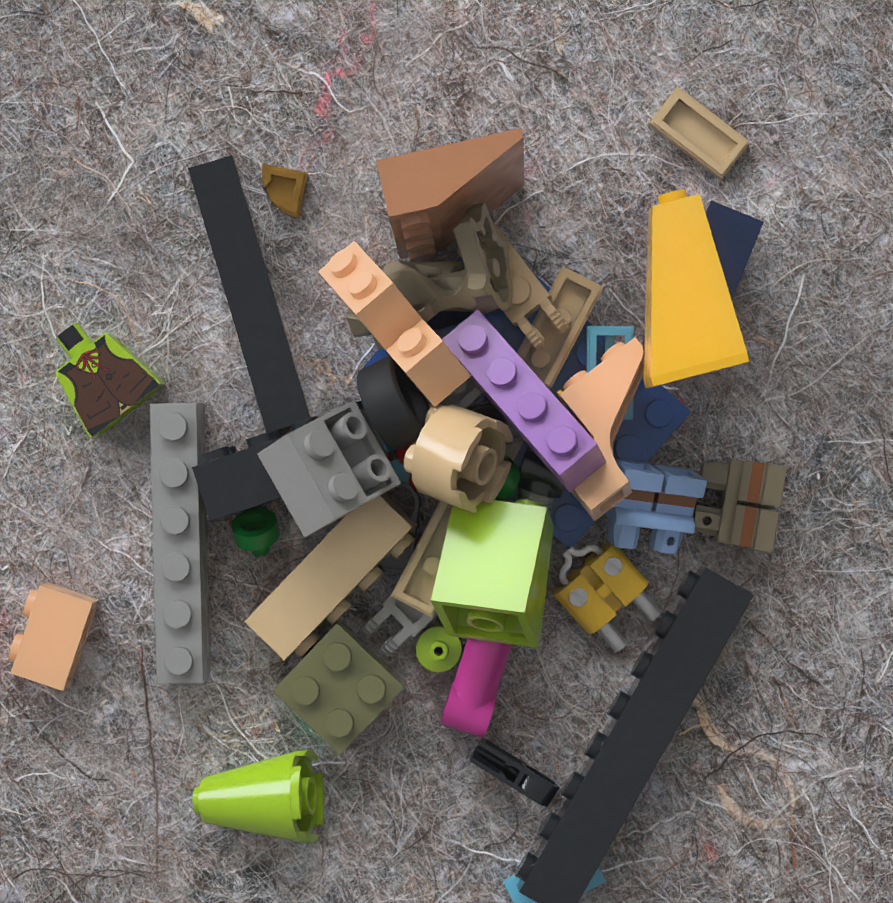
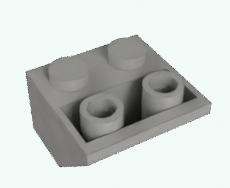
(328, 468)

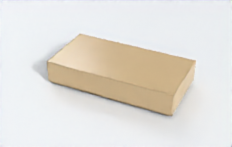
(699, 133)

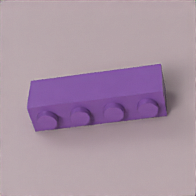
(525, 401)

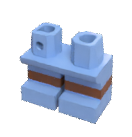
(659, 500)

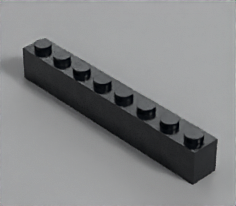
(634, 739)

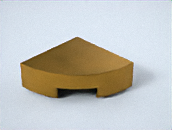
(285, 188)

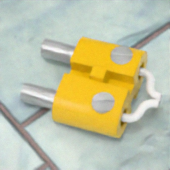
(601, 589)

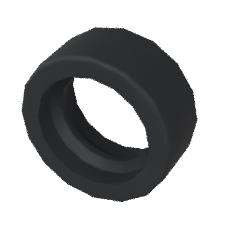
(392, 402)

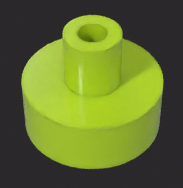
(437, 637)

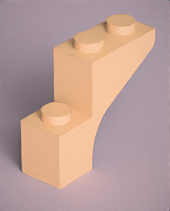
(394, 323)
(599, 405)

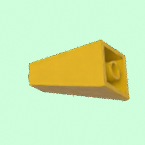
(688, 302)

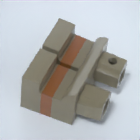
(738, 523)

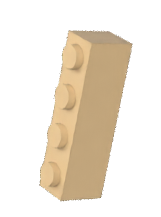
(330, 574)

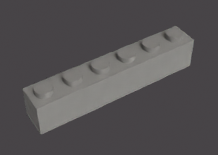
(179, 544)

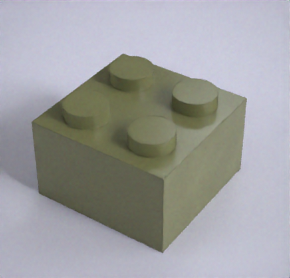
(339, 687)

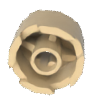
(459, 457)

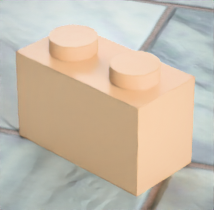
(53, 635)

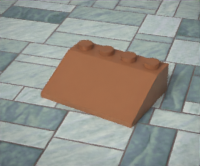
(435, 187)

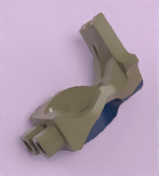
(444, 291)

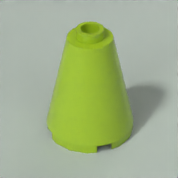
(266, 798)

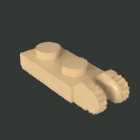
(528, 298)

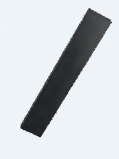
(249, 293)

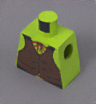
(103, 379)

